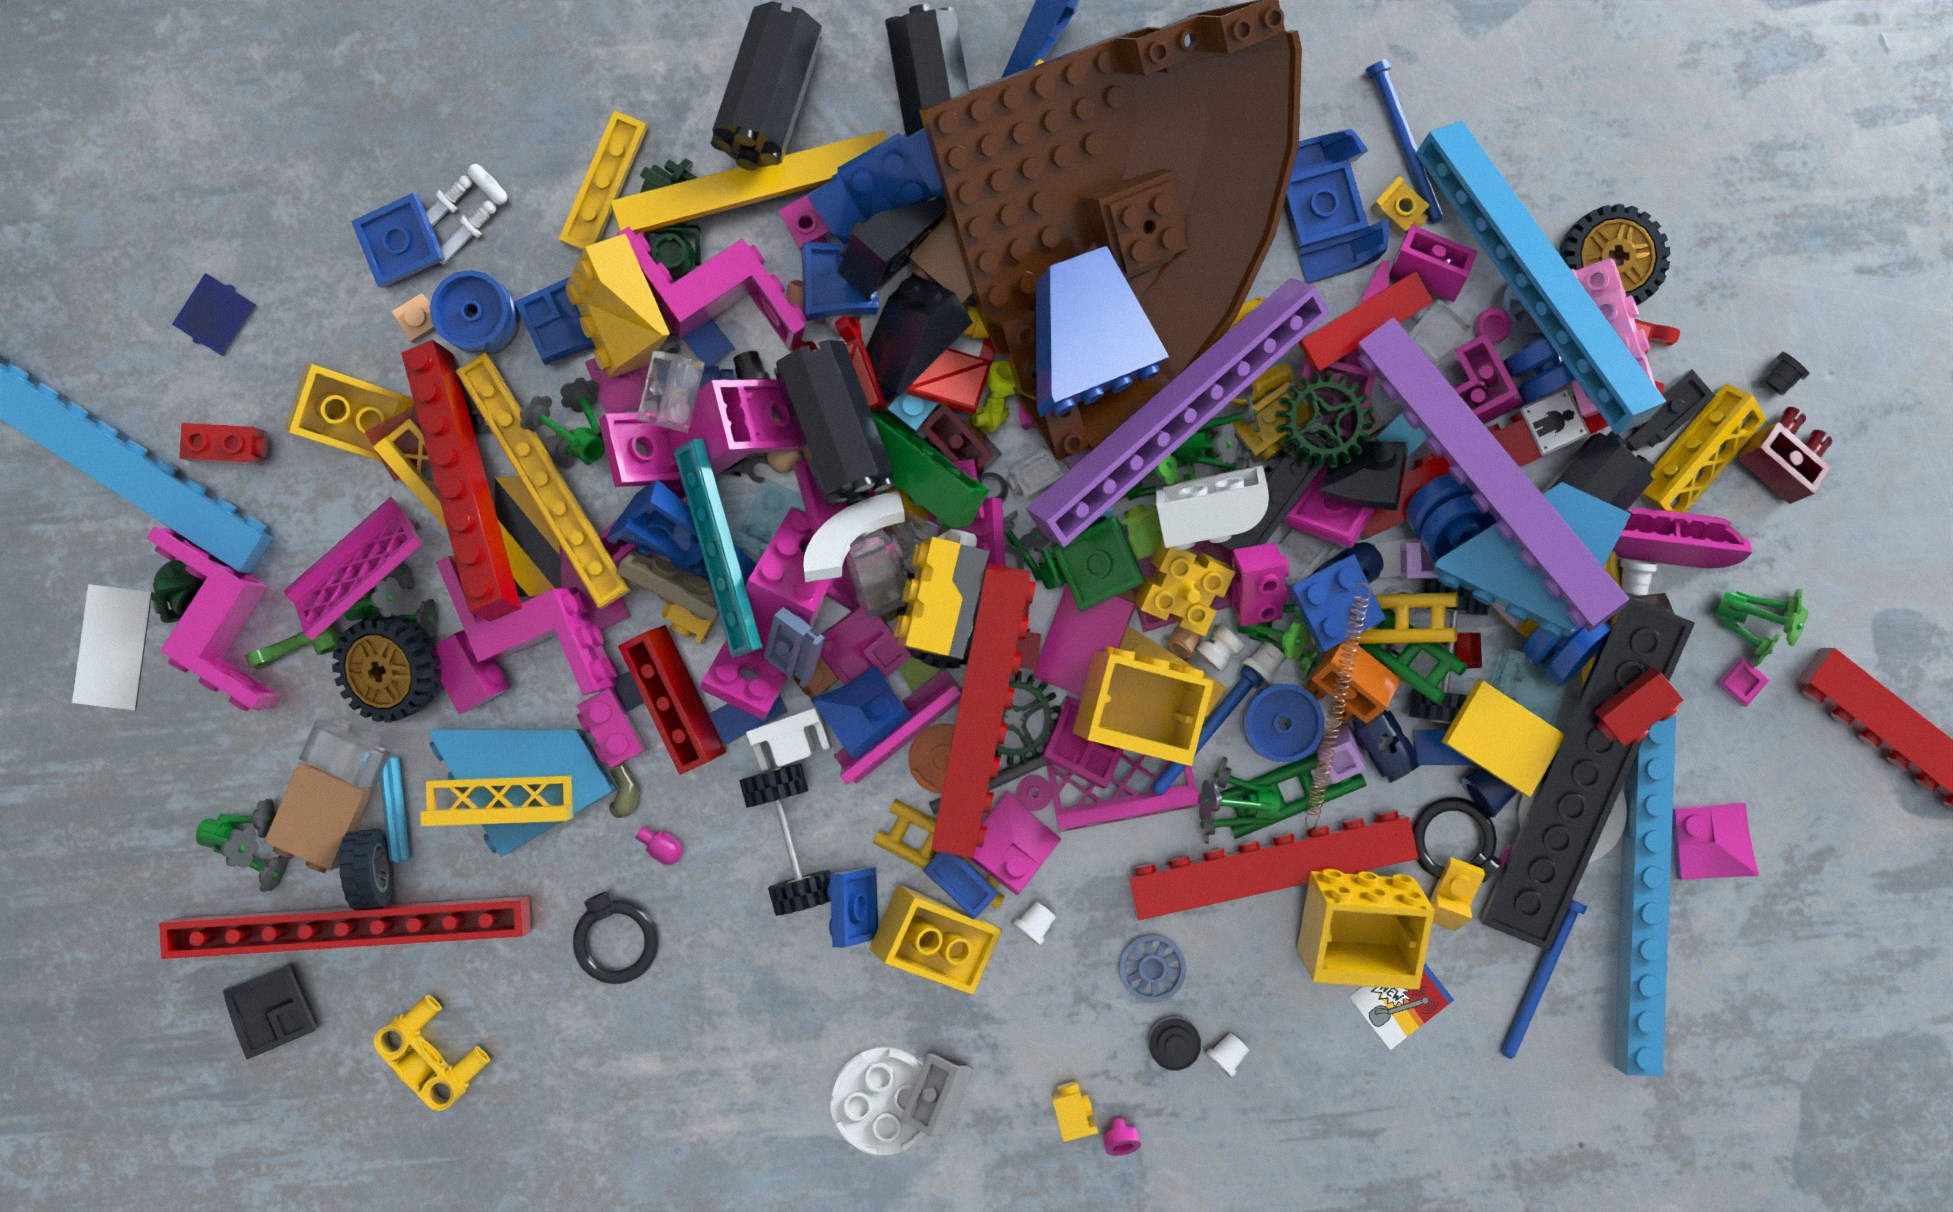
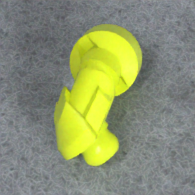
(993, 411)

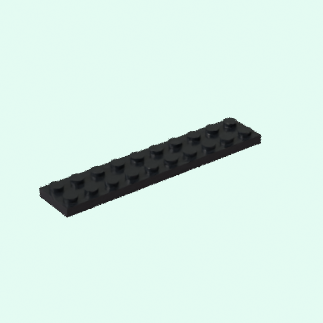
(1580, 781)

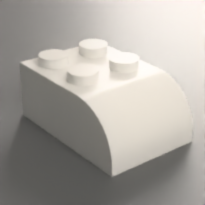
(1211, 507)

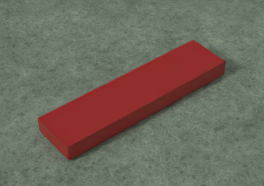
(1346, 331)

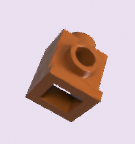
(822, 679)

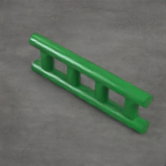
(1400, 665)
(1301, 769)

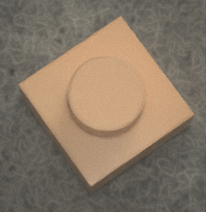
(415, 318)

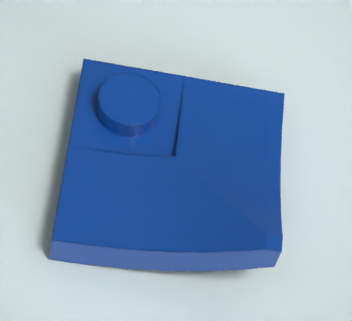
(827, 291)
(553, 323)
(862, 711)

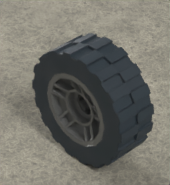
(365, 869)

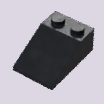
(885, 242)
(914, 331)

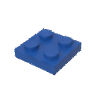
(398, 240)
(1327, 601)
(853, 906)

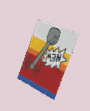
(1400, 1011)

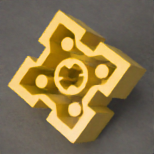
(1184, 587)

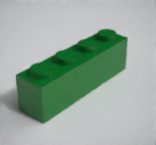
(929, 475)

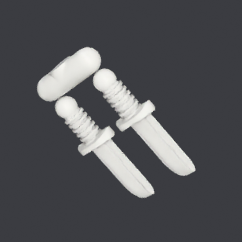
(469, 227)

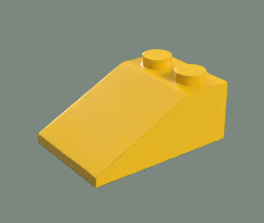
(340, 409)
(934, 940)

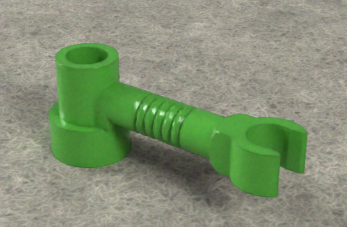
(323, 644)

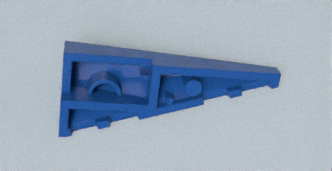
(1040, 33)
(664, 525)

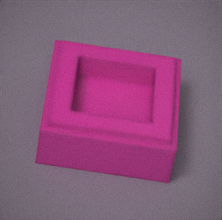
(1742, 681)

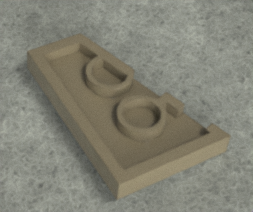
(670, 585)

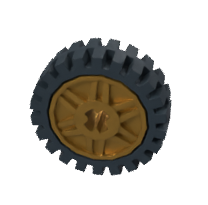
(1631, 240)
(386, 667)

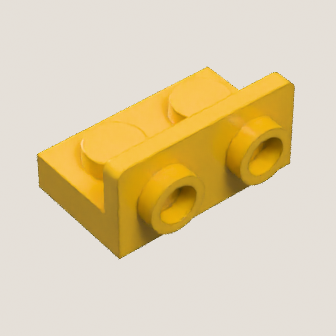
(1267, 442)

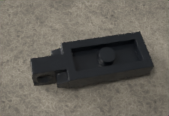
(1682, 401)

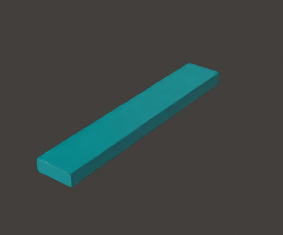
(717, 548)

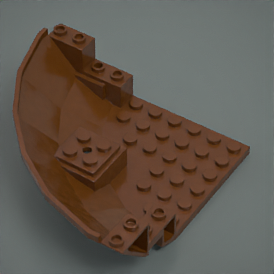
(1099, 147)

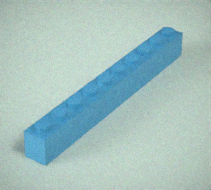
(1540, 278)
(129, 472)
(1645, 905)

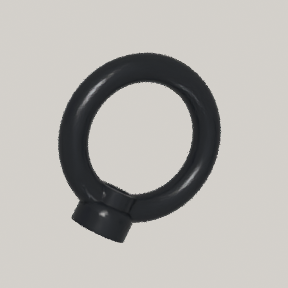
(1483, 859)
(601, 907)

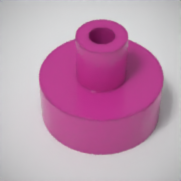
(1032, 783)
(1121, 1139)

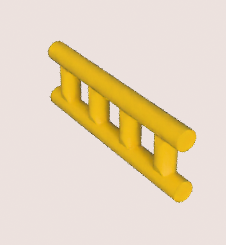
(1401, 631)
(919, 858)

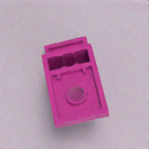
(716, 288)
(727, 414)
(773, 584)
(550, 614)
(213, 622)

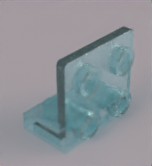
(766, 516)
(1528, 685)

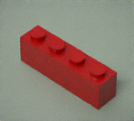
(672, 699)

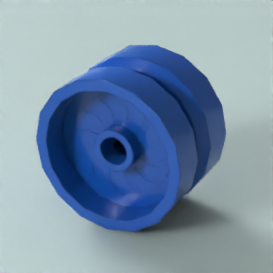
(472, 293)
(1546, 363)
(1445, 516)
(1570, 652)
(1303, 728)

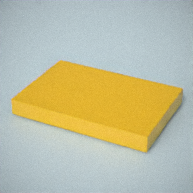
(1503, 738)

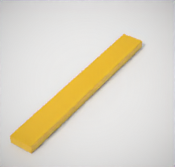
(738, 186)
(543, 481)

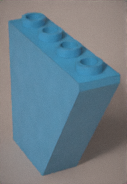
(1498, 575)
(523, 754)

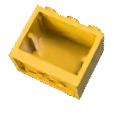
(1143, 705)
(1365, 929)

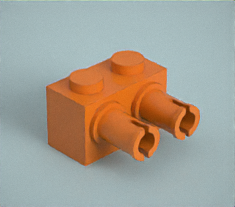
(1369, 688)

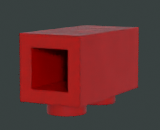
(222, 444)
(1638, 708)

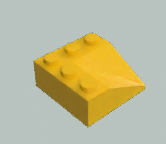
(616, 306)

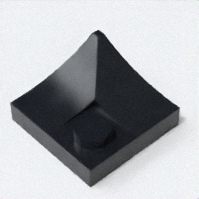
(1370, 478)
(268, 1011)

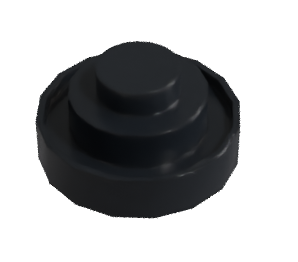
(1174, 1043)

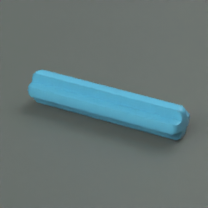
(394, 811)

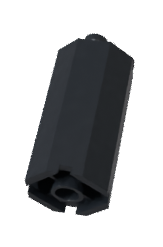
(925, 60)
(767, 86)
(834, 423)
(1606, 471)

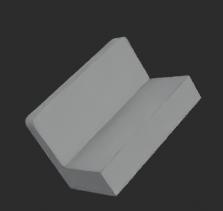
(936, 1096)

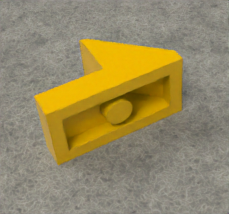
(1455, 894)

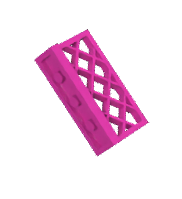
(349, 567)
(925, 706)
(1120, 808)

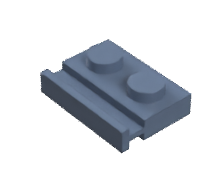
(793, 646)

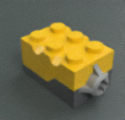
(942, 594)

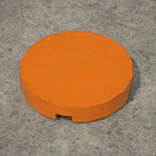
(930, 756)

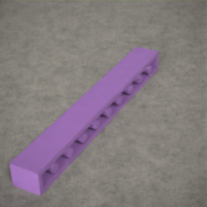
(1177, 411)
(1492, 476)

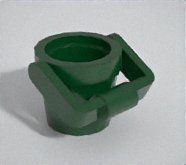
(676, 251)
(177, 587)

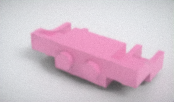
(1606, 290)

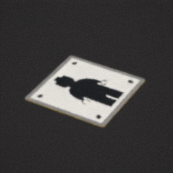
(1554, 421)

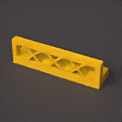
(1700, 447)
(407, 470)
(494, 815)

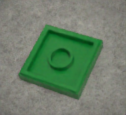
(1099, 564)

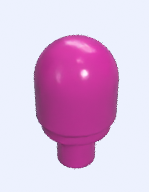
(660, 846)

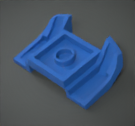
(878, 180)
(1329, 210)

